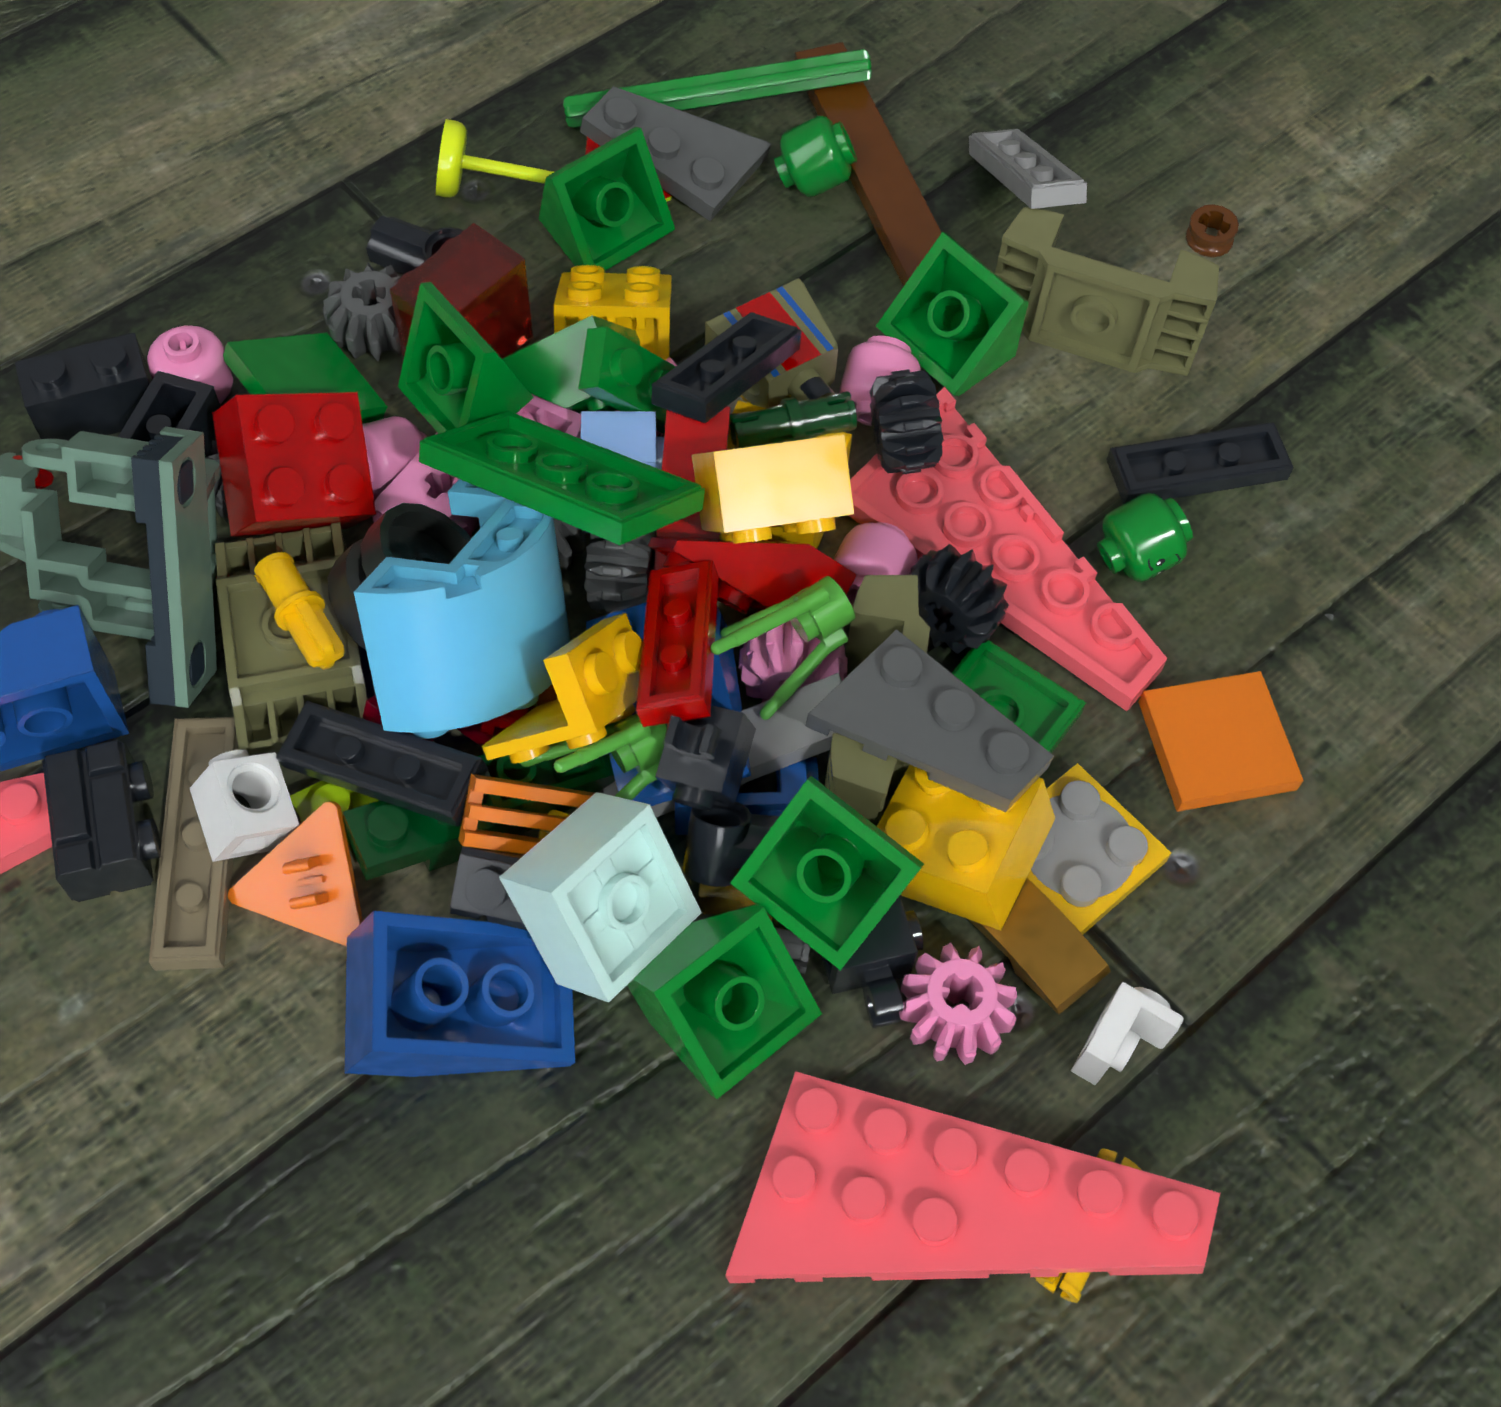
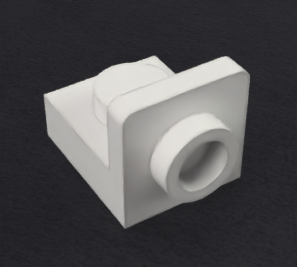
(1126, 1019)

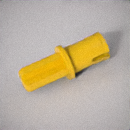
(299, 610)

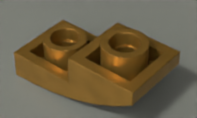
(1047, 949)

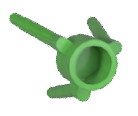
(814, 613)
(629, 745)

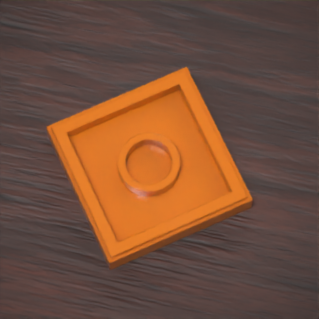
(1219, 741)

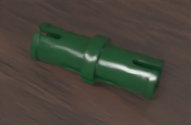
(793, 421)

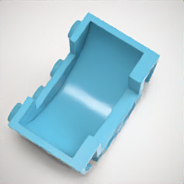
(470, 633)

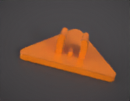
(307, 879)

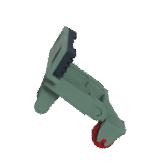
(171, 492)

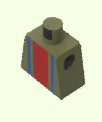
(808, 370)

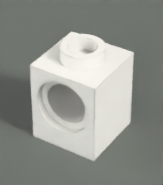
(231, 827)

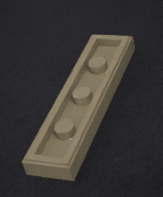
(191, 889)

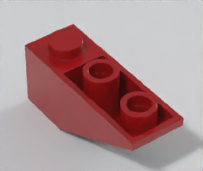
(757, 571)

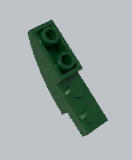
(396, 838)

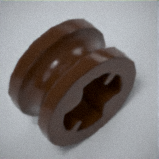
(1213, 217)

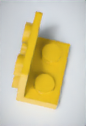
(631, 300)

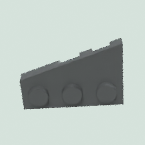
(692, 156)
(927, 717)

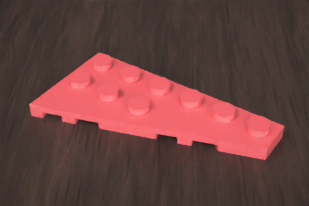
(1049, 590)
(928, 1195)

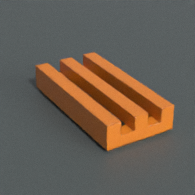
(505, 842)

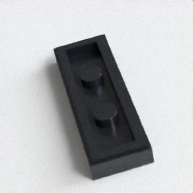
(726, 367)
(1200, 463)
(380, 762)

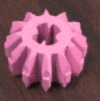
(776, 654)
(960, 1026)

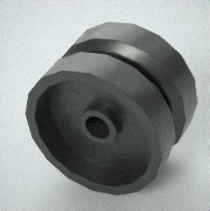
(401, 532)

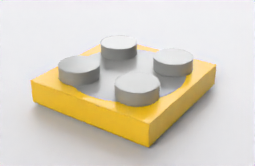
(1092, 851)

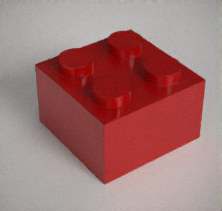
(293, 462)

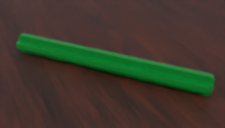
(739, 84)

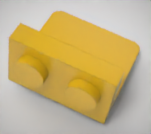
(594, 687)

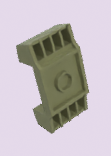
(1102, 307)
(880, 609)
(263, 663)

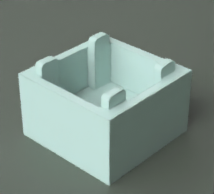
(601, 895)

